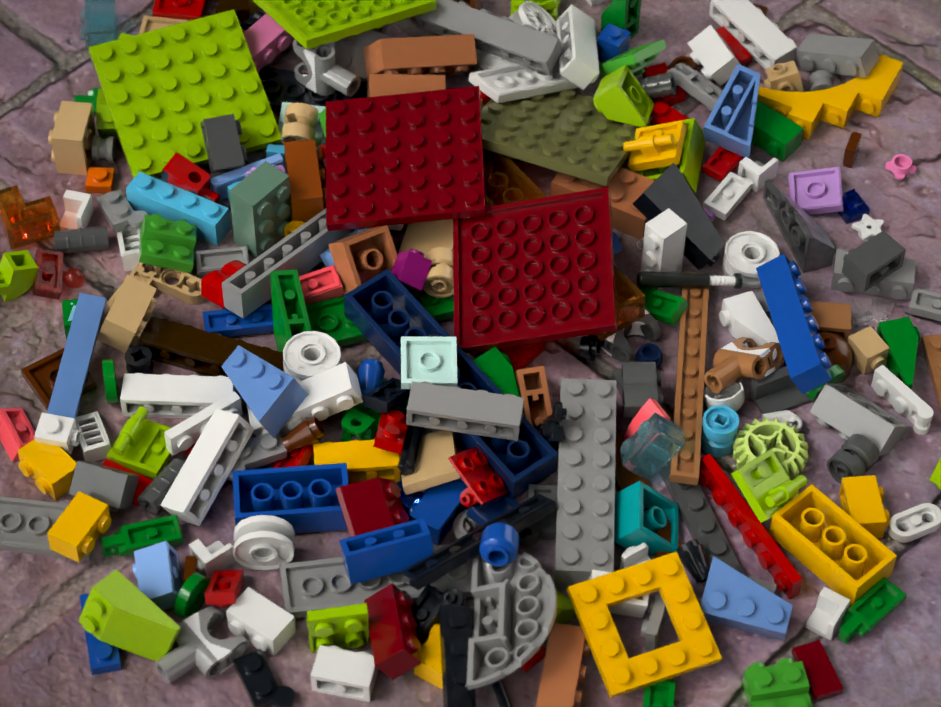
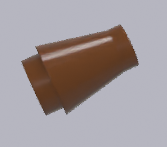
(304, 434)

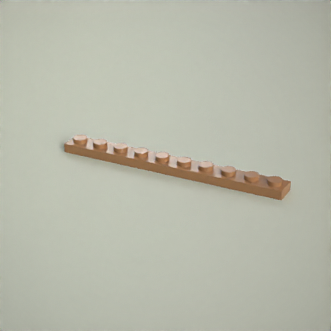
(690, 384)

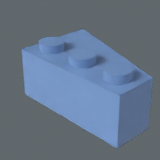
(735, 112)
(265, 389)
(743, 604)

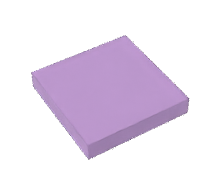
(817, 190)

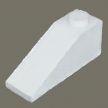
(747, 319)

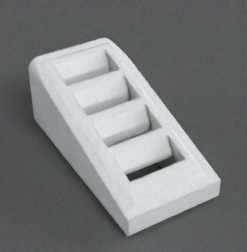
(129, 247)
(96, 451)

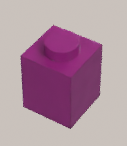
(411, 269)

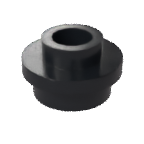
(590, 347)

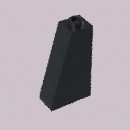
(673, 192)

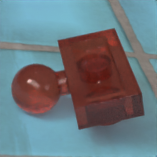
(51, 274)

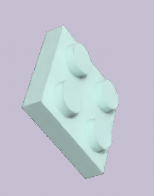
(428, 361)

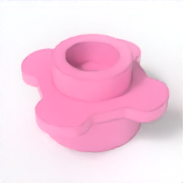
(900, 166)

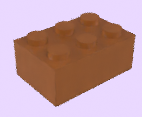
(305, 179)

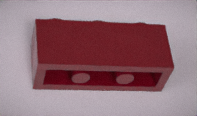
(393, 631)

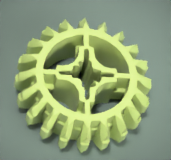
(766, 435)

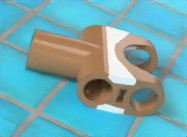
(737, 361)

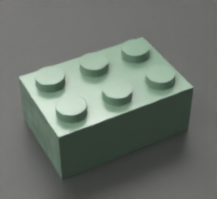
(260, 208)

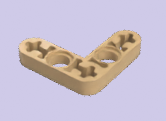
(177, 290)

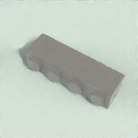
(464, 410)

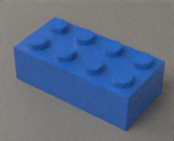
(297, 494)

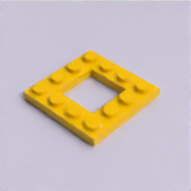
(627, 674)

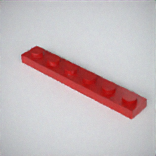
(753, 532)

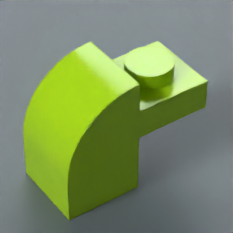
(16, 274)

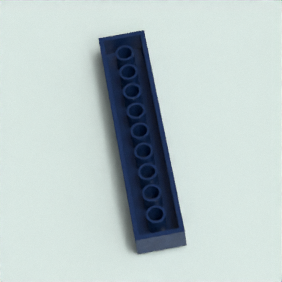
(386, 312)

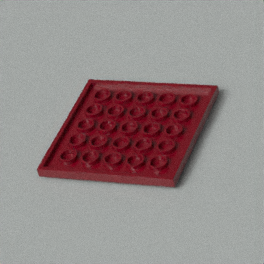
(404, 159)
(534, 271)

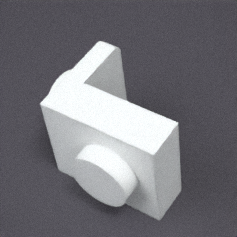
(58, 431)

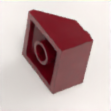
(371, 505)

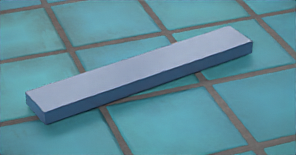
(77, 356)

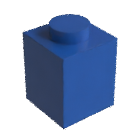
(612, 42)

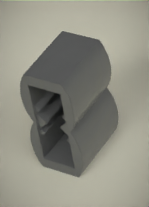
(638, 385)

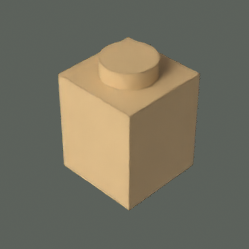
(868, 350)

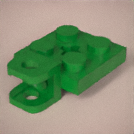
(363, 421)

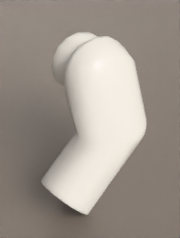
(783, 416)

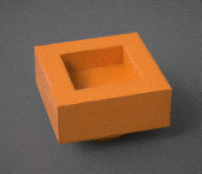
(100, 180)

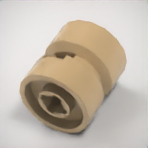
(300, 122)
(440, 277)

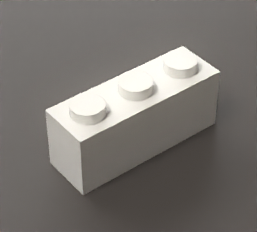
(664, 243)

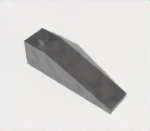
(802, 233)

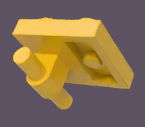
(656, 146)

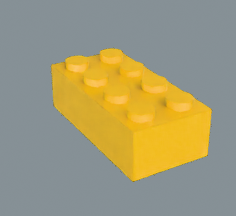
(831, 544)

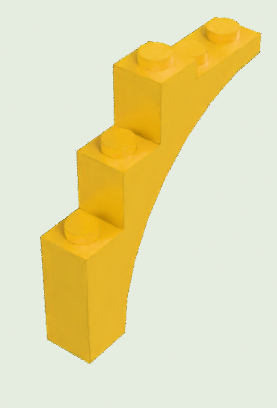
(839, 102)

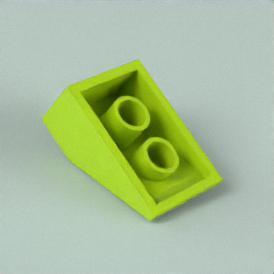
(127, 618)

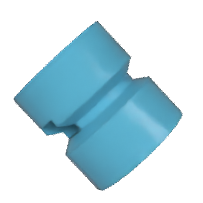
(719, 430)

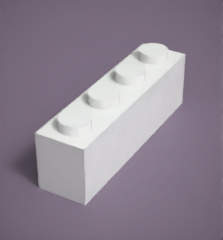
(754, 31)
(579, 45)
(172, 394)
(327, 395)
(207, 467)

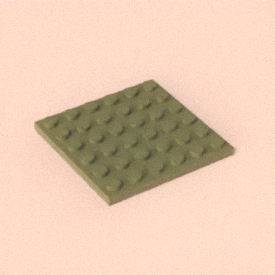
(558, 133)

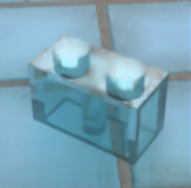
(99, 22)
(651, 446)

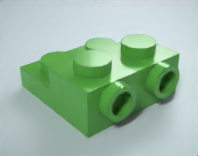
(634, 58)
(167, 243)
(777, 685)

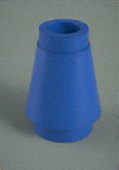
(370, 375)

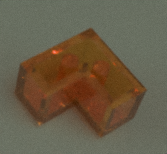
(27, 221)

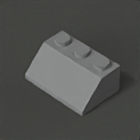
(855, 414)

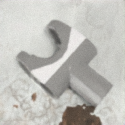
(323, 73)
(200, 649)

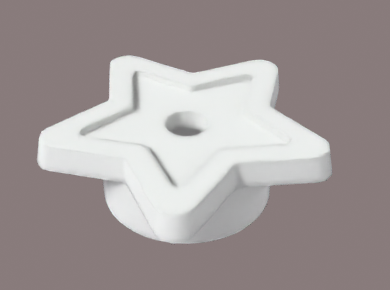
(863, 231)

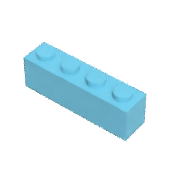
(176, 204)

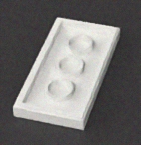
(518, 82)

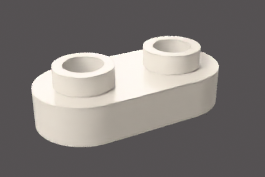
(912, 522)

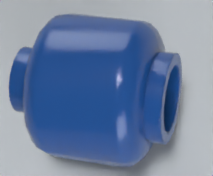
(499, 544)

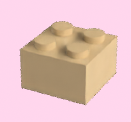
(72, 137)
(128, 314)

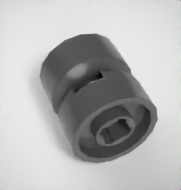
(853, 458)

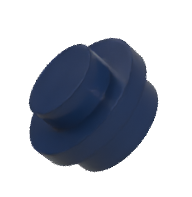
(649, 353)

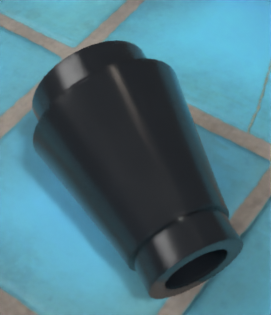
(694, 560)

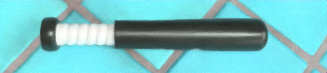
(649, 279)

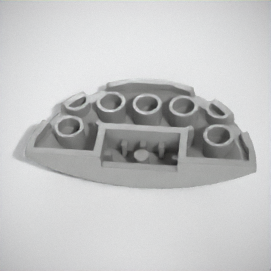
(511, 617)

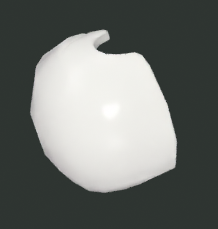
(731, 397)

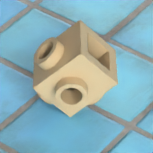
(783, 77)

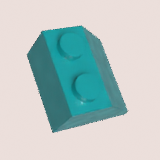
(636, 527)

